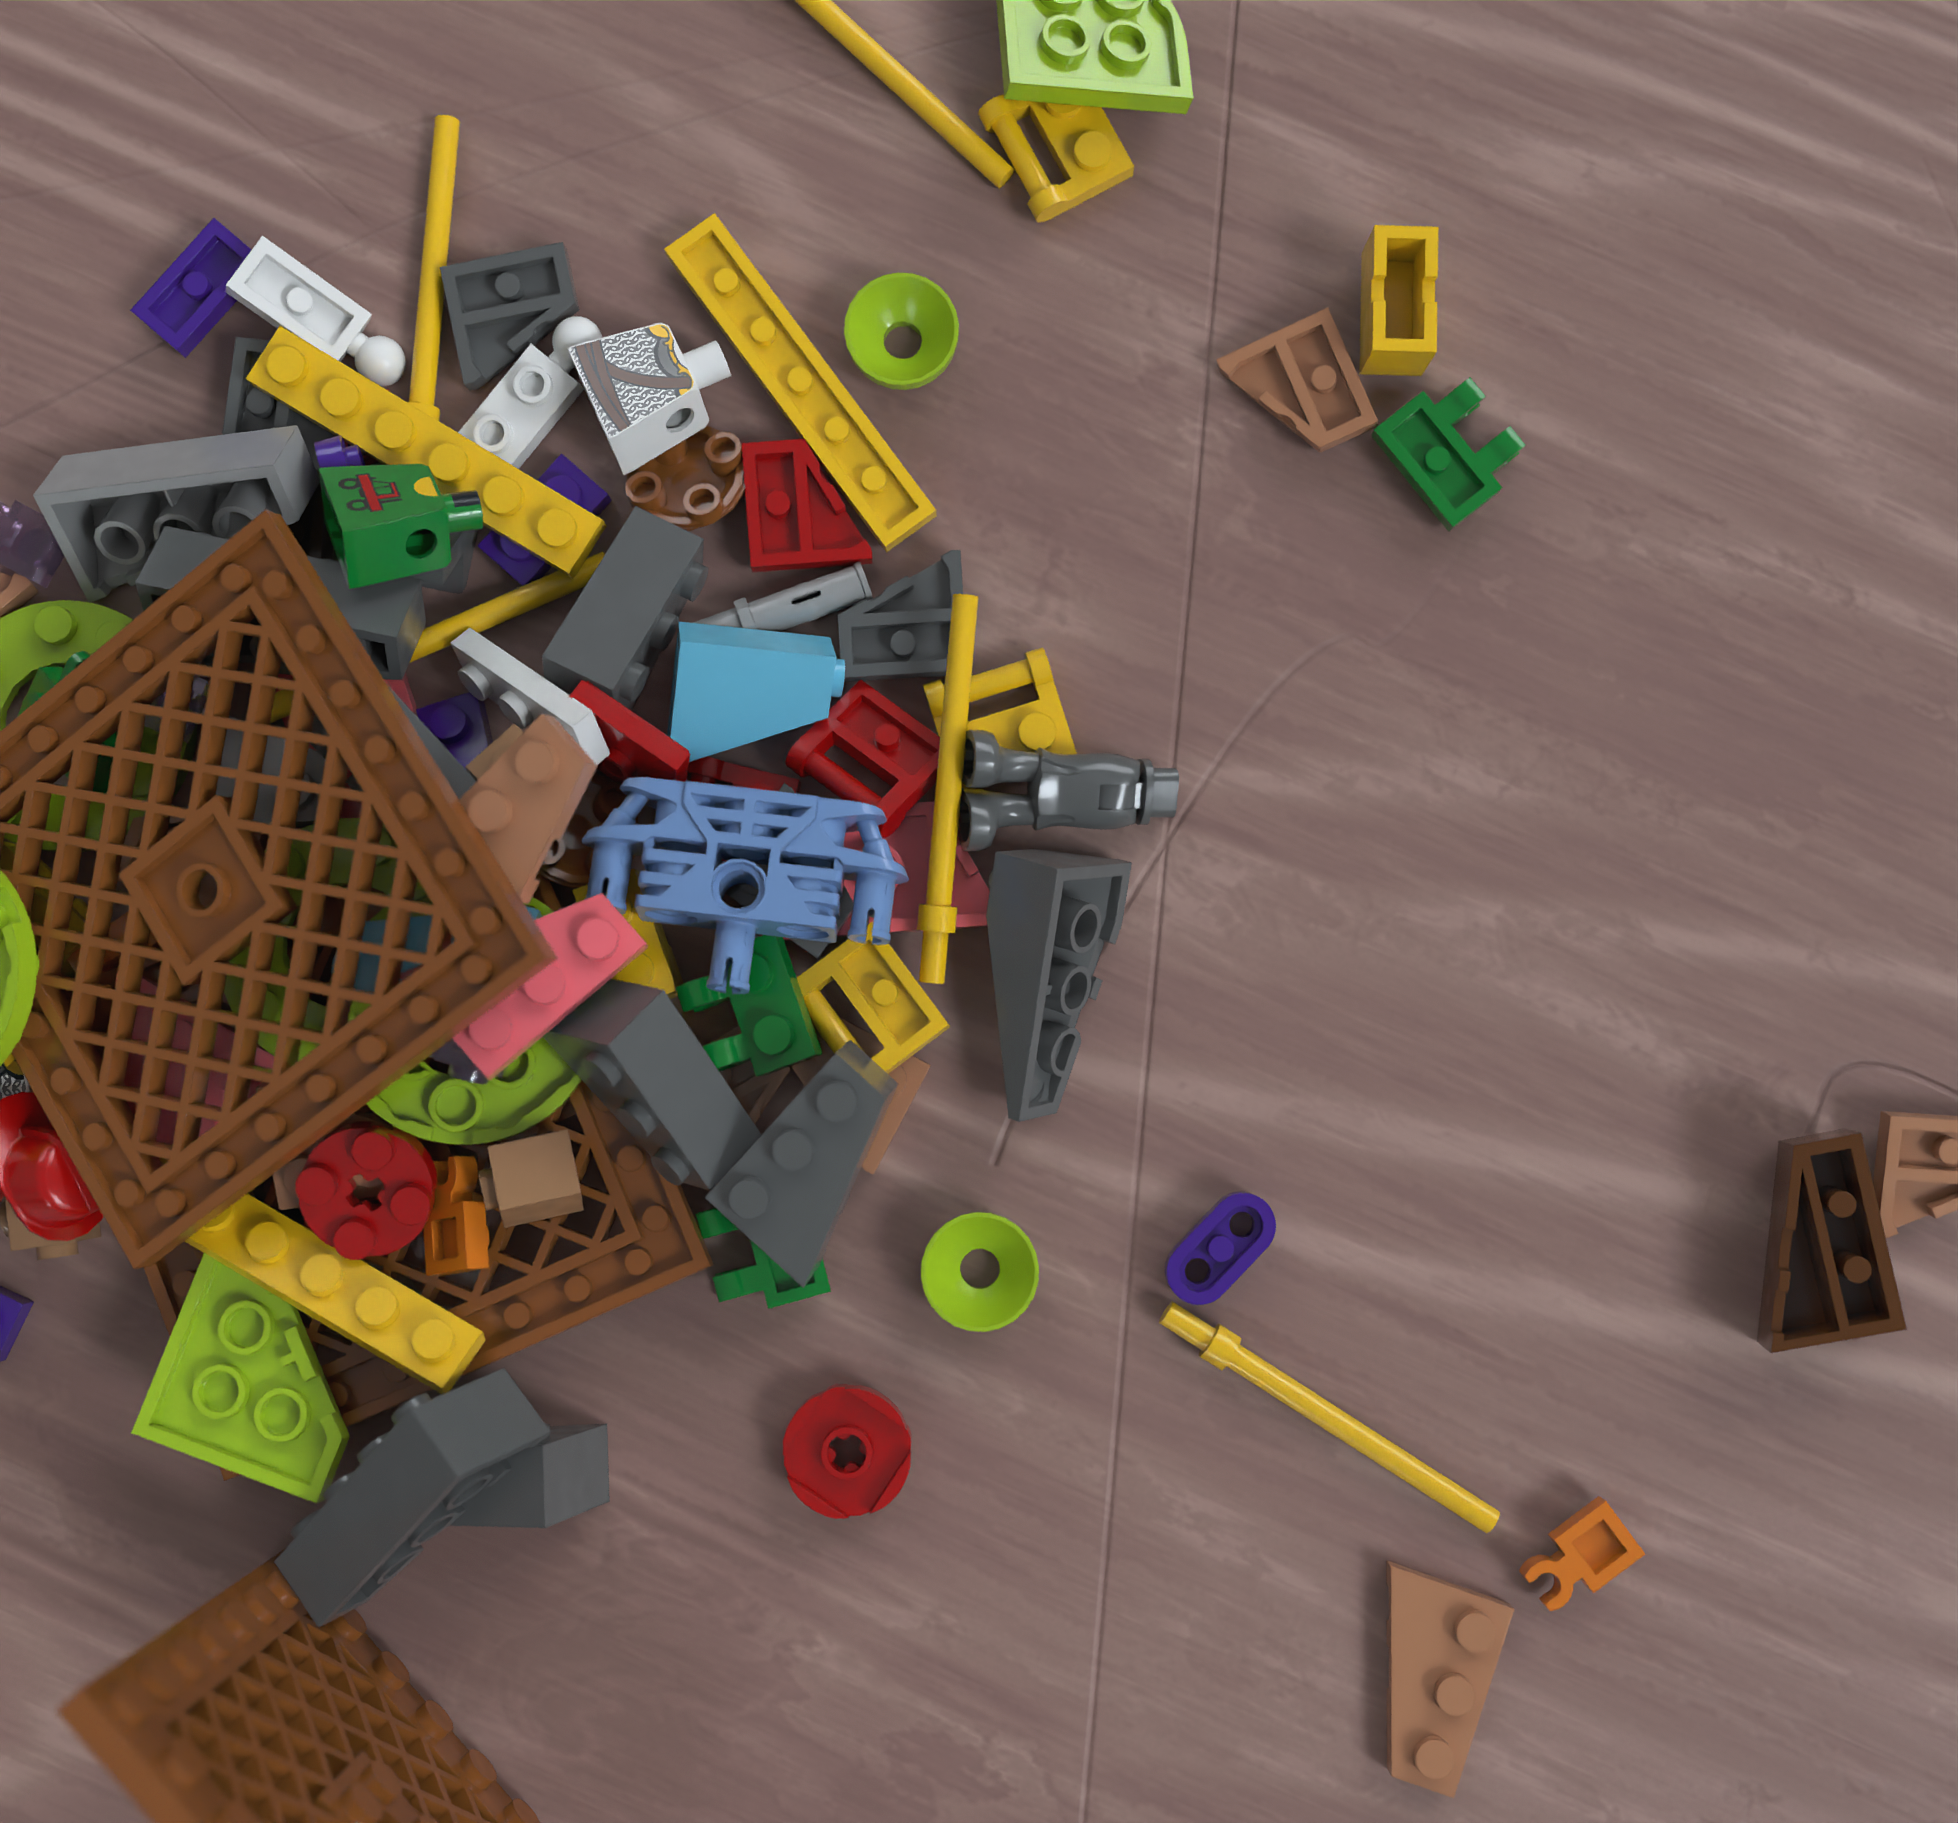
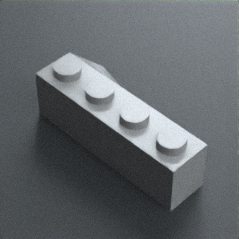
(117, 501)

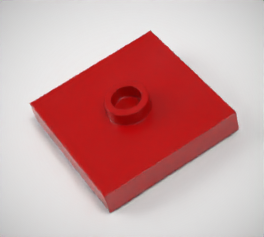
(633, 743)

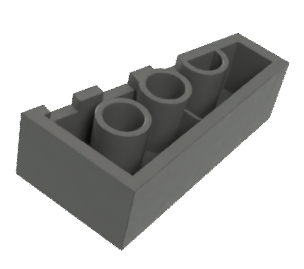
(406, 1491)

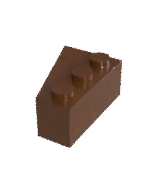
(1826, 1248)

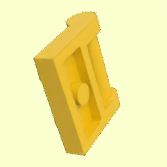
(1079, 142)
(1020, 727)
(881, 993)

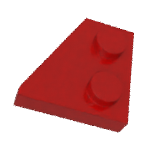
(795, 511)

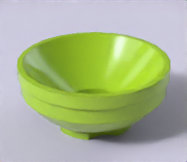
(901, 302)
(979, 1307)

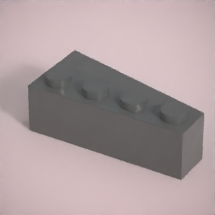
(383, 615)

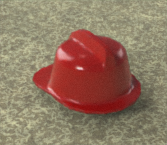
(40, 1174)

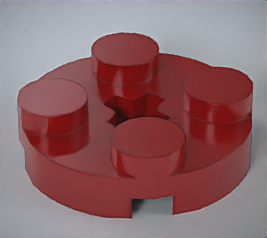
(358, 1226)
(856, 1487)

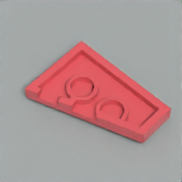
(591, 948)

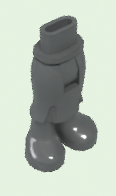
(1062, 790)

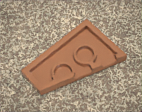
(529, 799)
(1440, 1672)

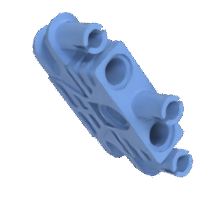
(711, 823)

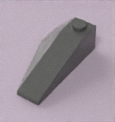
(1045, 941)

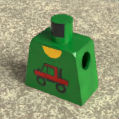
(392, 520)

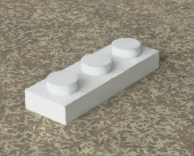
(523, 692)

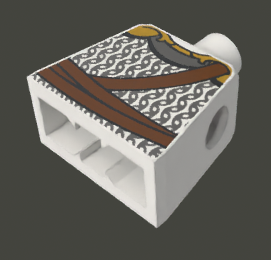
(647, 389)

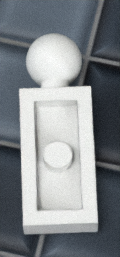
(314, 310)
(530, 396)

